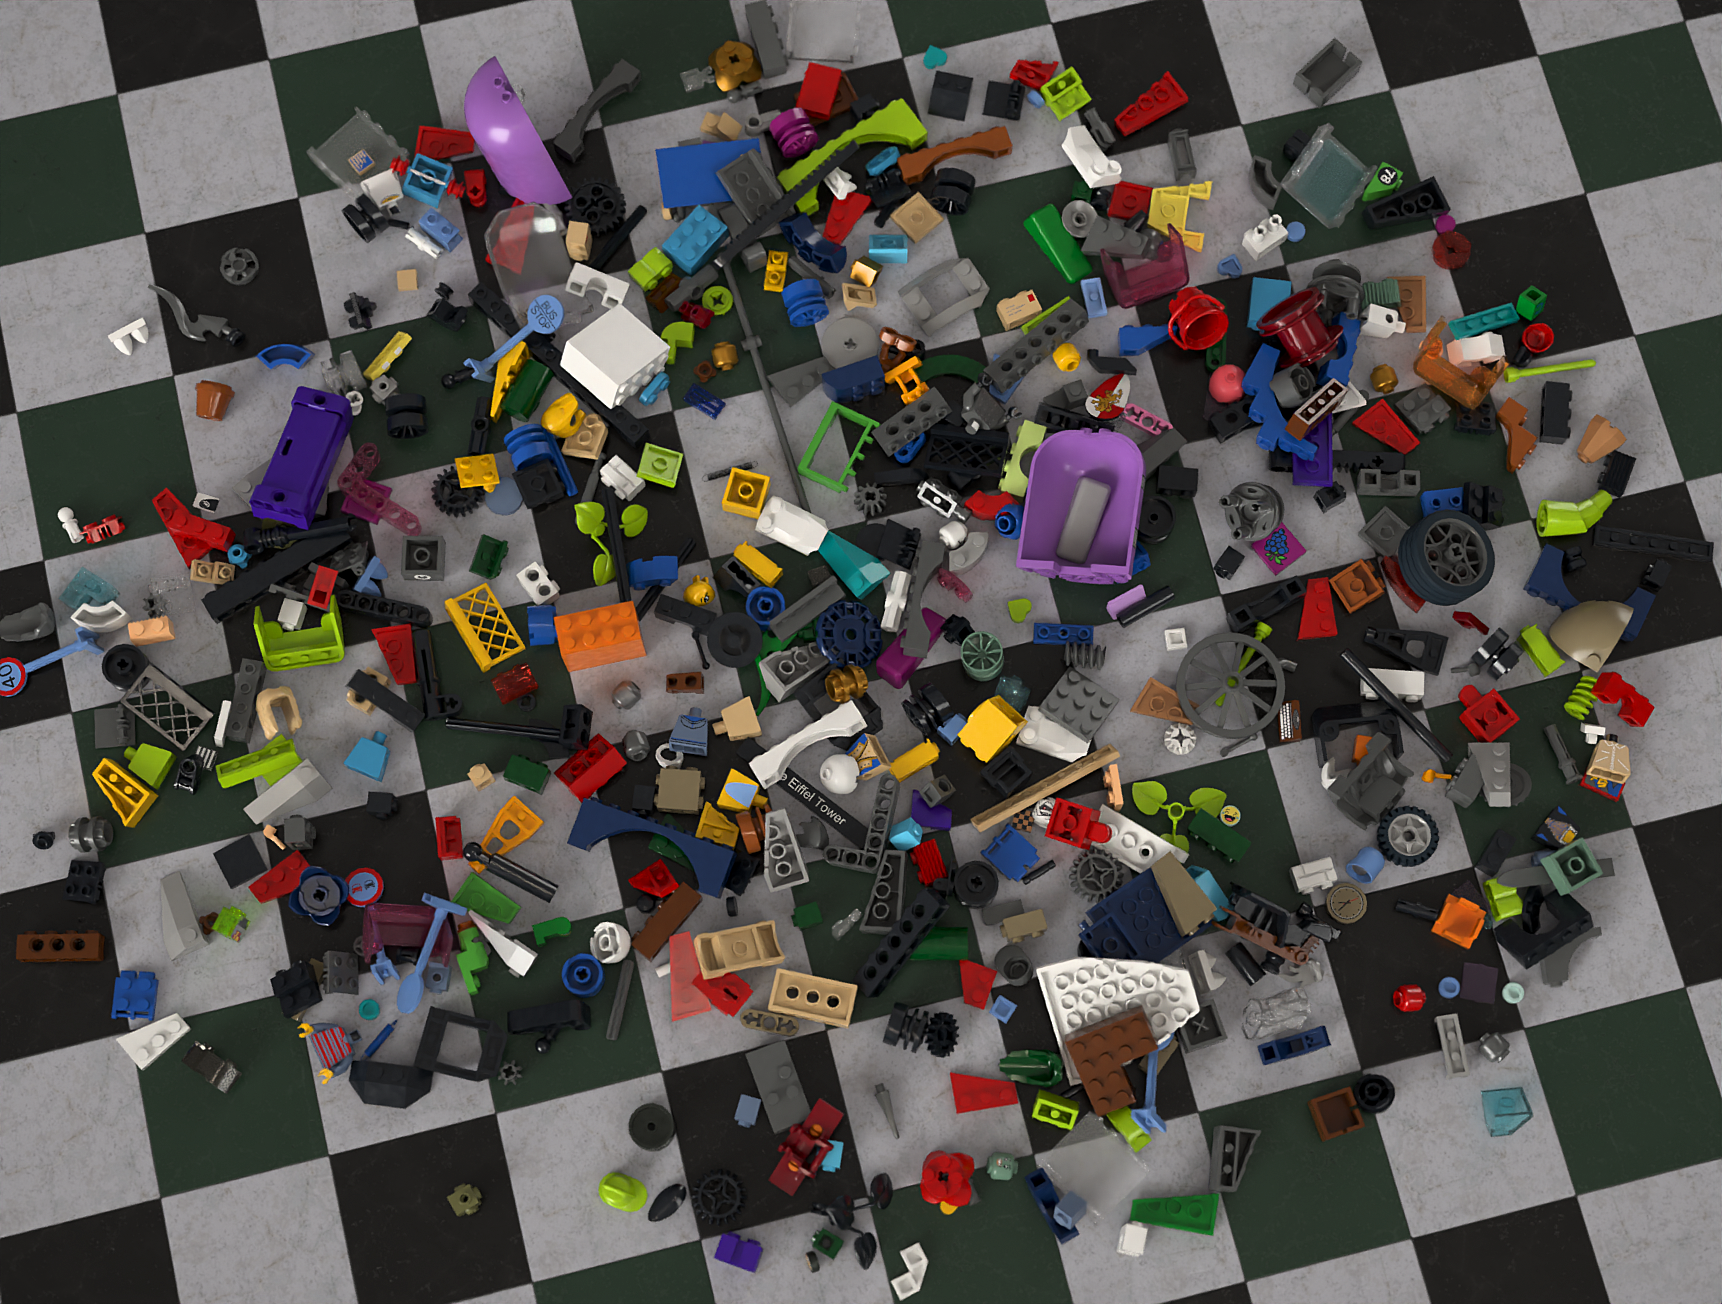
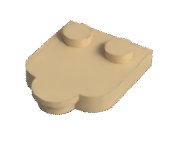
(588, 439)

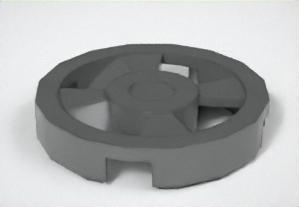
(239, 266)

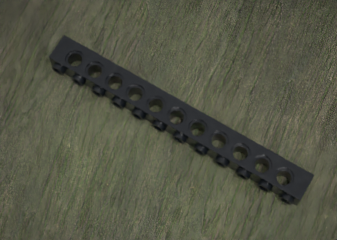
(547, 354)

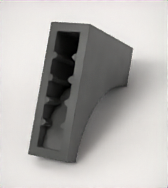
(1555, 966)

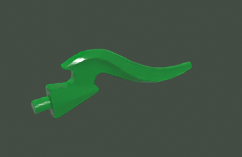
(769, 645)

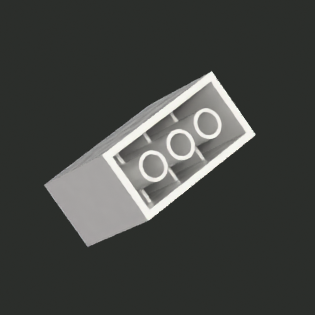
(615, 356)

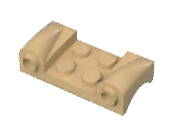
(738, 949)

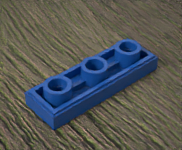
(1050, 634)

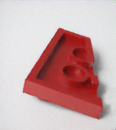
(443, 143)
(844, 216)
(1387, 428)
(1318, 611)
(398, 651)
(280, 879)
(981, 1093)

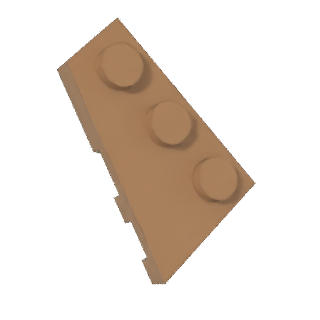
(1413, 302)
(1161, 702)

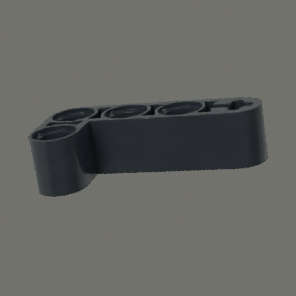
(549, 1016)

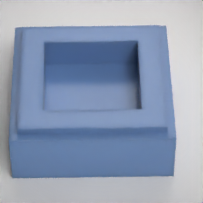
(1002, 1009)

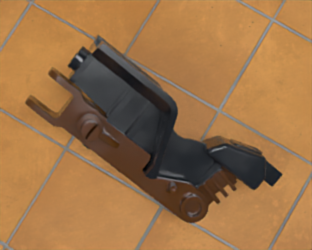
(1270, 926)

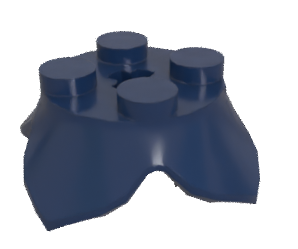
(303, 897)

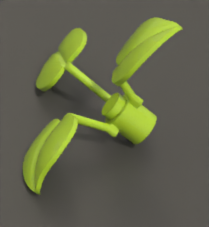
(589, 522)
(1151, 795)

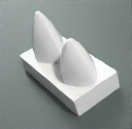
(839, 183)
(122, 338)
(1201, 966)

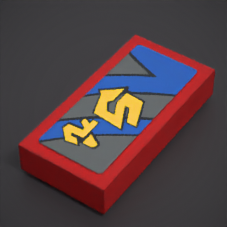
(1601, 786)

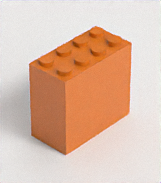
(600, 636)

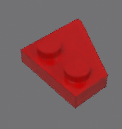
(1033, 73)
(655, 880)

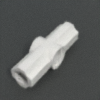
(896, 601)

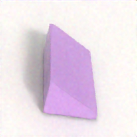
(1125, 600)

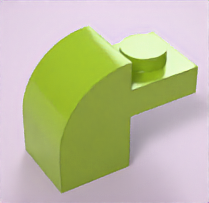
(678, 335)
(1129, 1128)

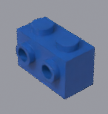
(1441, 500)

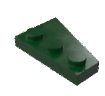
(667, 848)

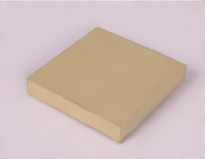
(916, 217)

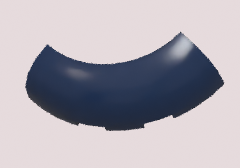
(812, 244)

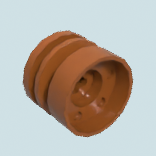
(752, 828)

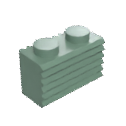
(1382, 294)

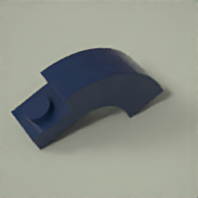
(1294, 1046)

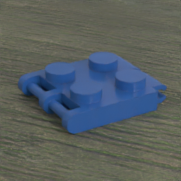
(1011, 854)
(135, 995)

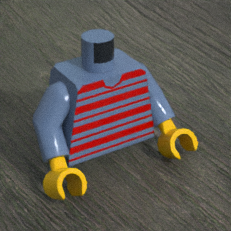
(332, 1047)

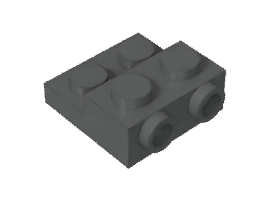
(1423, 409)

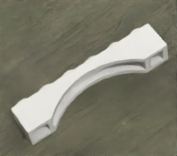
(841, 722)

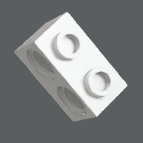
(535, 587)

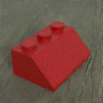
(590, 768)

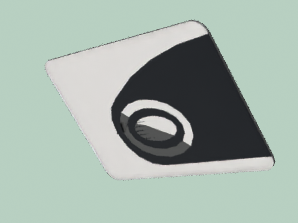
(206, 502)

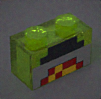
(231, 923)

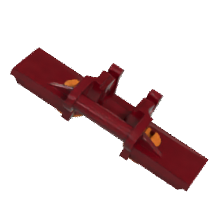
(799, 1144)

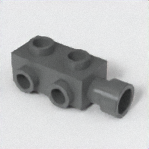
(942, 499)

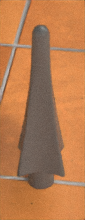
(884, 1100)

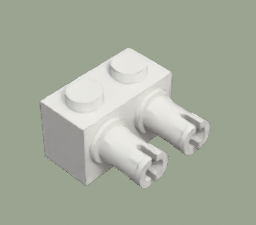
(1265, 237)

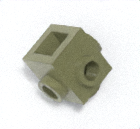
(457, 1199)

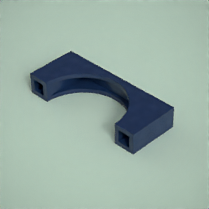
(1547, 583)

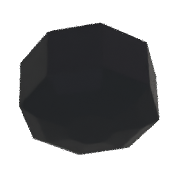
(646, 904)

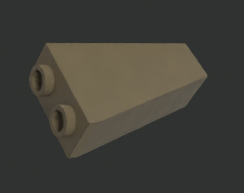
(1182, 895)

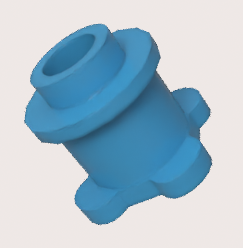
(240, 560)

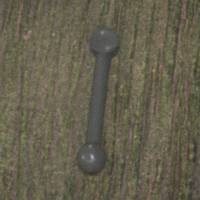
(1224, 752)

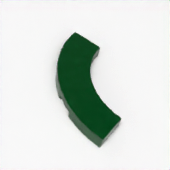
(950, 364)

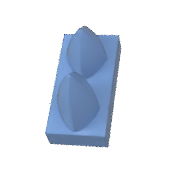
(374, 570)

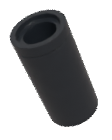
(1245, 963)

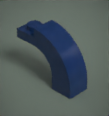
(1046, 1200)

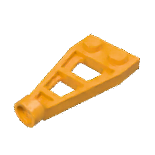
(522, 817)

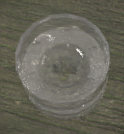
(343, 374)

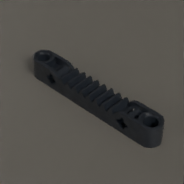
(1388, 462)

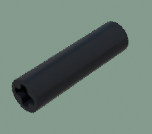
(1145, 606)

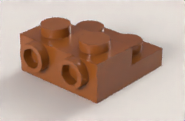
(1358, 585)

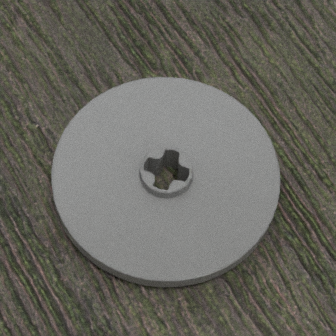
(847, 330)

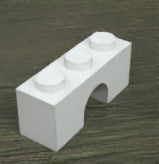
(585, 278)
(1132, 1239)

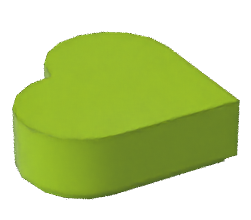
(1019, 609)

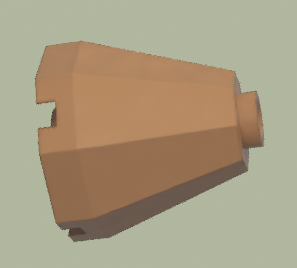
(1599, 440)

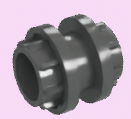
(90, 834)

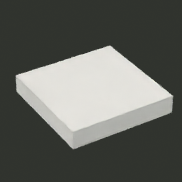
(222, 723)

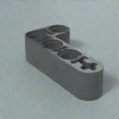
(753, 253)

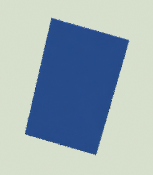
(690, 171)

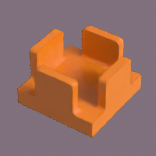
(1459, 921)

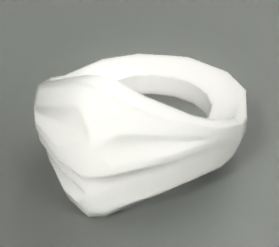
(663, 762)

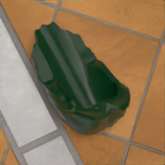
(1033, 1067)

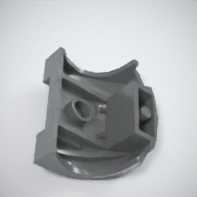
(1372, 786)

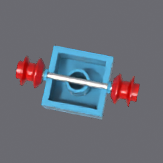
(427, 179)

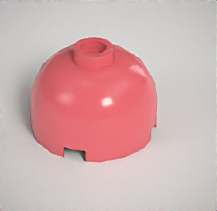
(1226, 384)

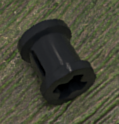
(415, 954)

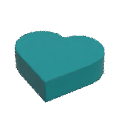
(934, 57)

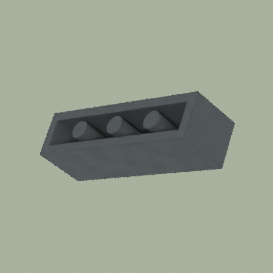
(765, 38)

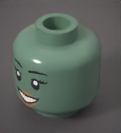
(1001, 1166)

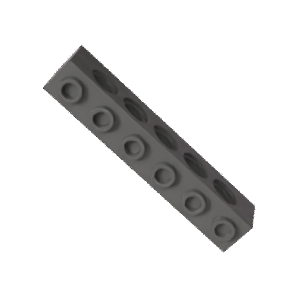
(1036, 345)

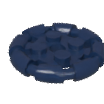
(838, 638)

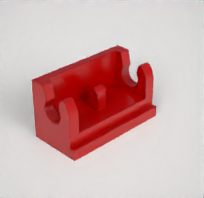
(449, 838)

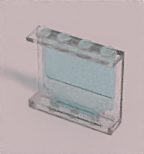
(1327, 178)

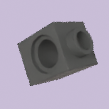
(937, 791)

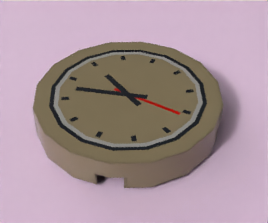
(1346, 903)

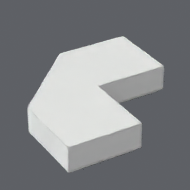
(911, 1281)

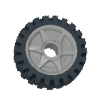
(1396, 847)

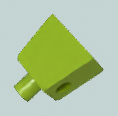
(150, 763)

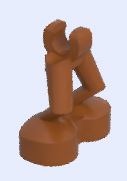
(902, 342)

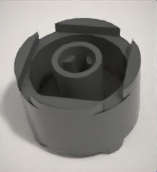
(1293, 386)

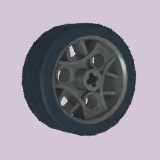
(1451, 567)

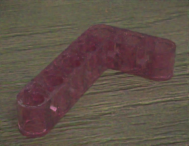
(374, 497)

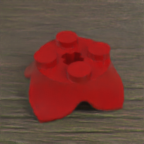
(954, 1191)

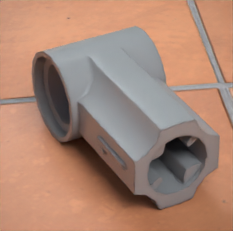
(762, 120)

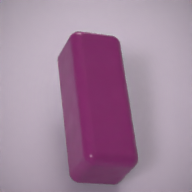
(898, 668)

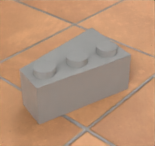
(1495, 771)

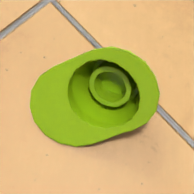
(622, 1192)

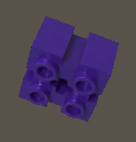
(738, 1252)

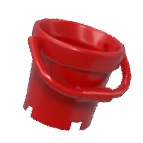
(1198, 319)

